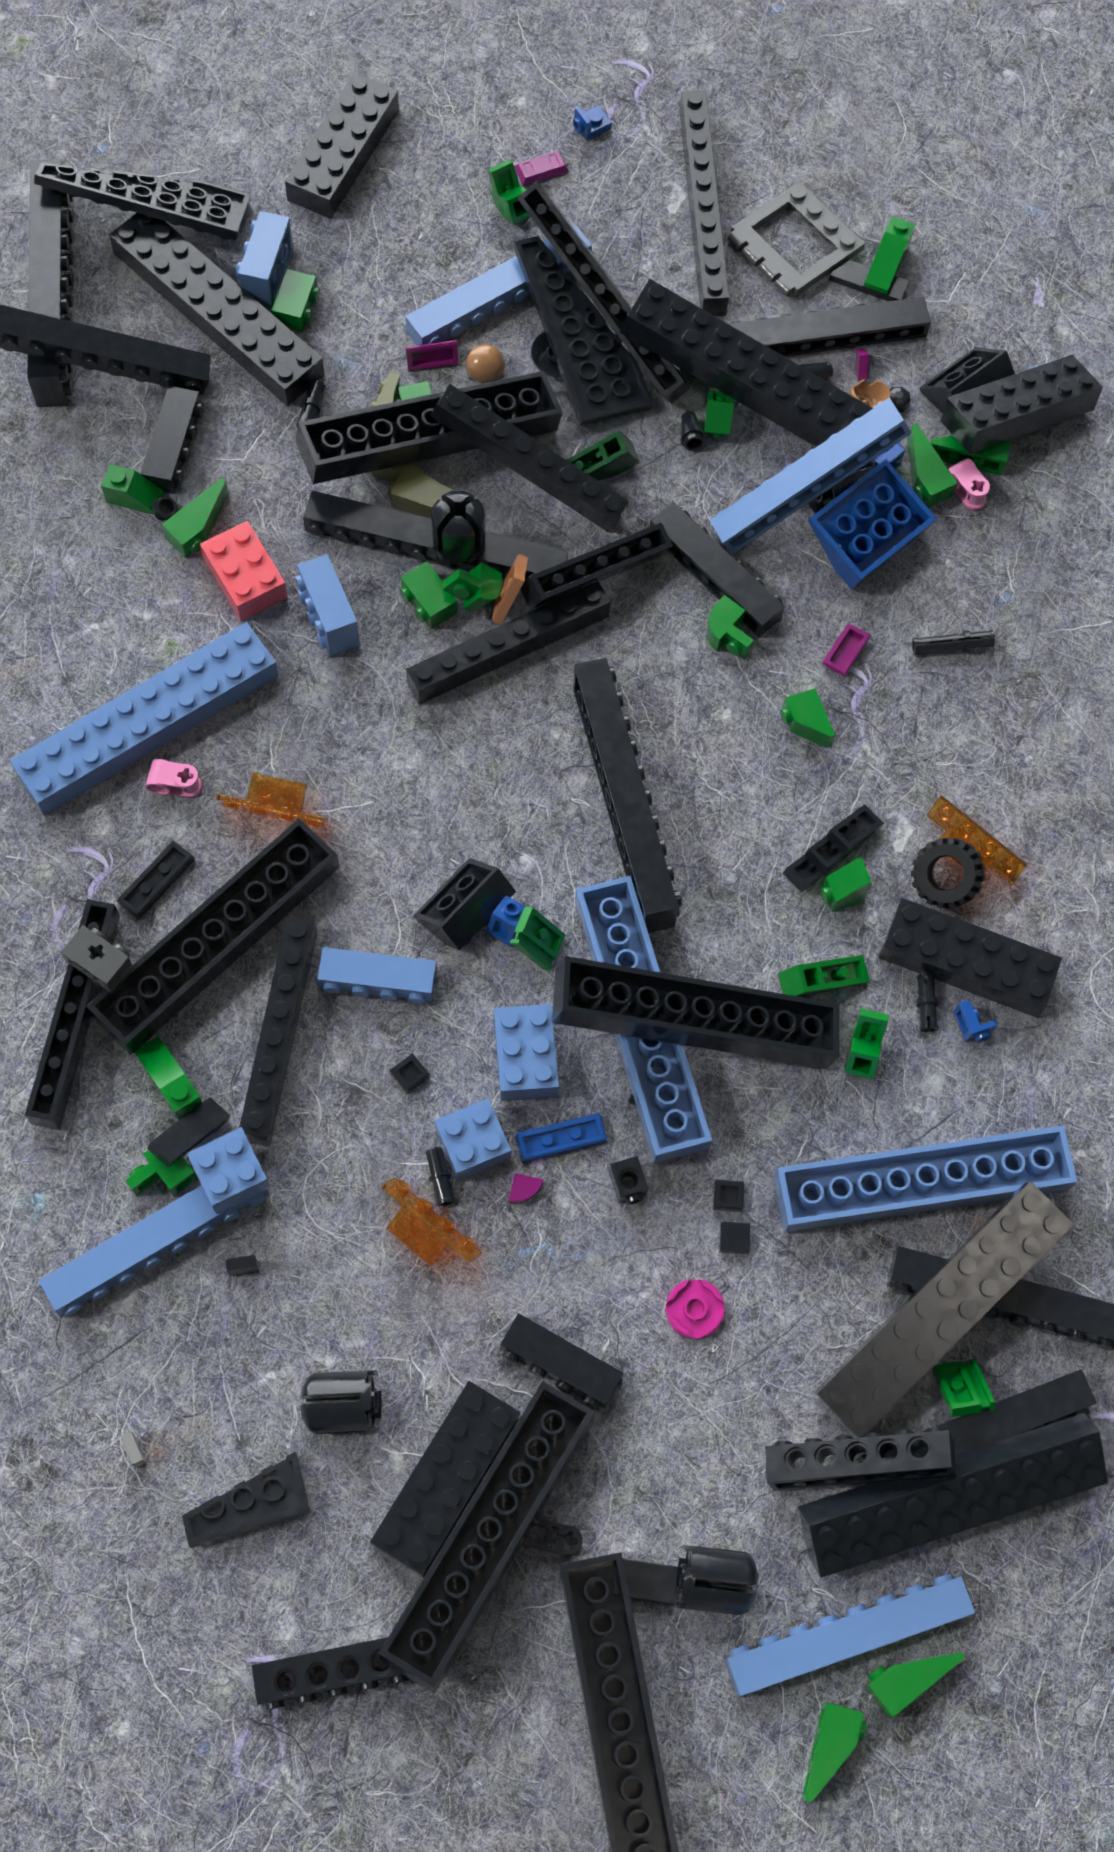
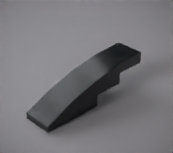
(833, 848)

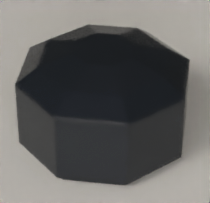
(900, 398)

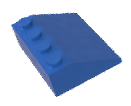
(870, 523)

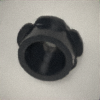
(164, 502)

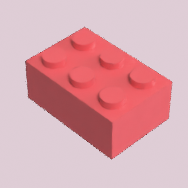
(244, 570)

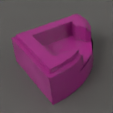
(862, 364)
(524, 1188)

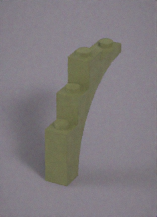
(409, 487)

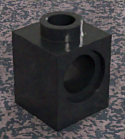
(628, 1168)

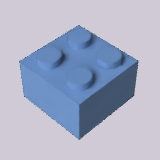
(472, 1139)
(228, 1170)

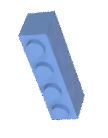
(377, 975)

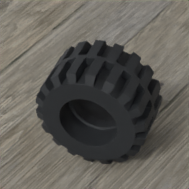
(925, 881)

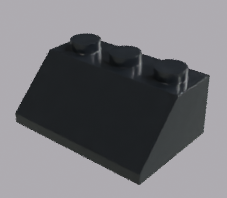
(968, 372)
(464, 903)

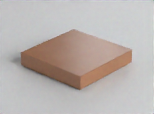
(510, 589)

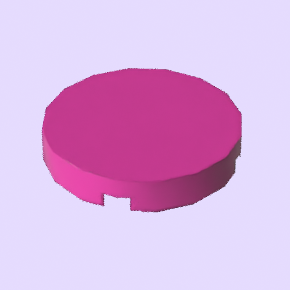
(695, 1309)

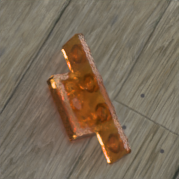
(276, 796)
(962, 827)
(423, 1228)

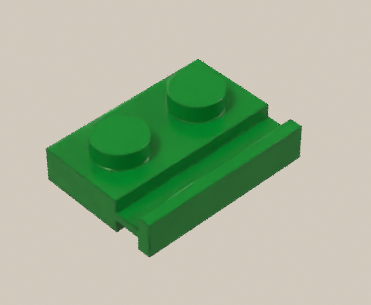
(537, 938)
(963, 1387)

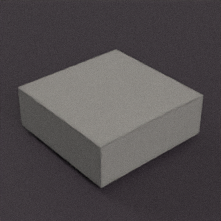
(133, 1449)

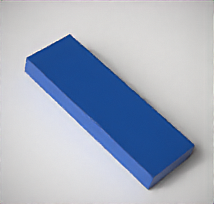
(561, 1137)

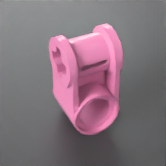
(971, 484)
(173, 779)

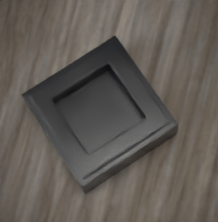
(409, 1073)
(728, 1195)
(734, 1238)
(242, 1265)

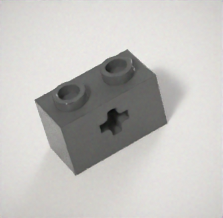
(105, 971)

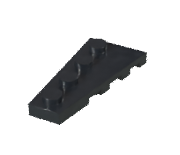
(250, 1505)

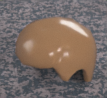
(485, 363)
(870, 393)

